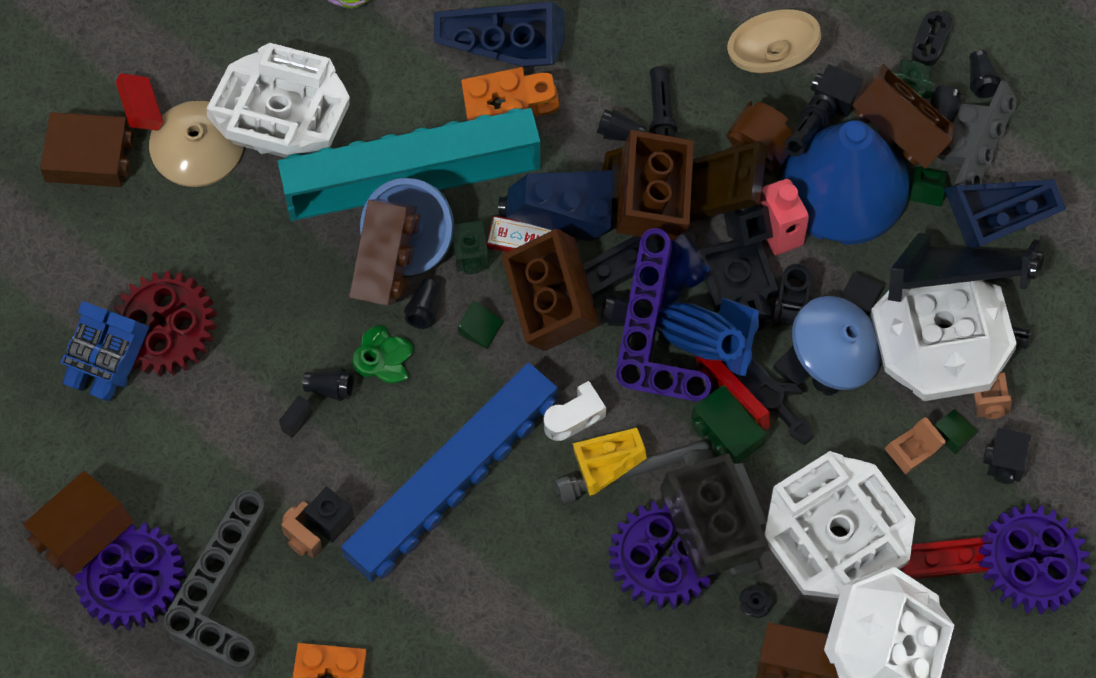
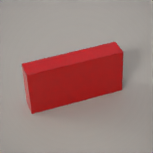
(139, 102)

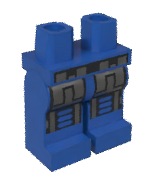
(104, 348)

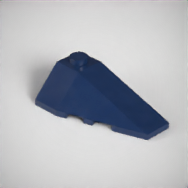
(511, 33)

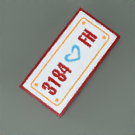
(509, 234)

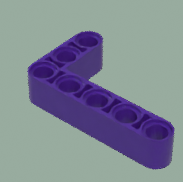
(648, 327)

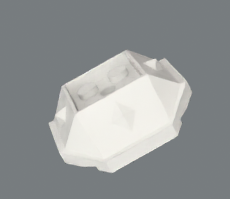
(279, 102)
(950, 359)
(845, 495)
(888, 628)

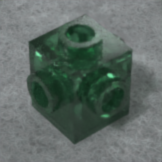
(916, 76)

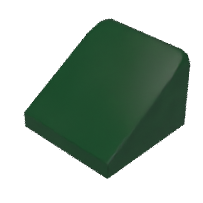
(928, 186)
(479, 325)
(955, 431)

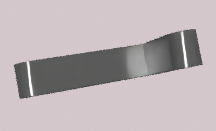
(214, 584)

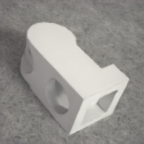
(574, 416)

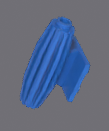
(712, 335)

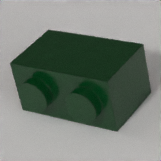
(727, 425)

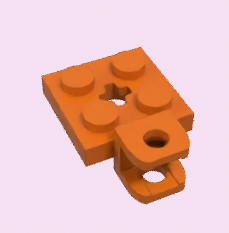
(515, 88)
(318, 660)

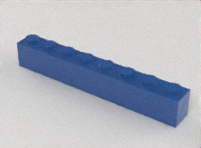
(449, 473)

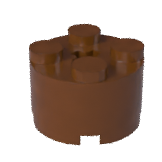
(763, 125)

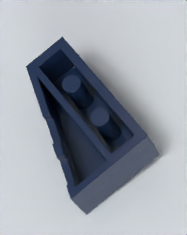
(564, 201)
(999, 209)

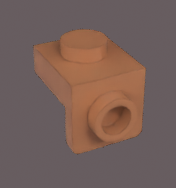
(994, 402)
(915, 445)
(301, 539)

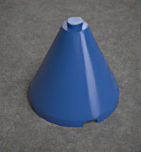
(849, 183)

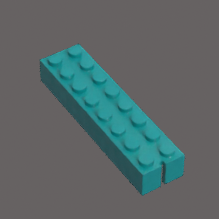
(440, 156)

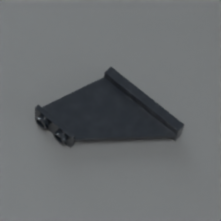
(935, 266)

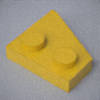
(608, 457)

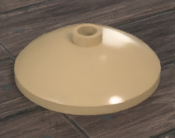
(774, 41)
(190, 159)

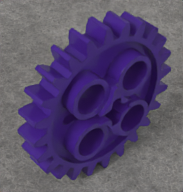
(637, 539)
(1040, 587)
(127, 603)

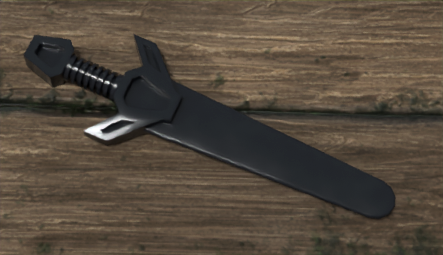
(772, 397)

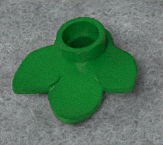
(387, 355)

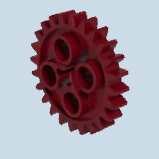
(181, 343)

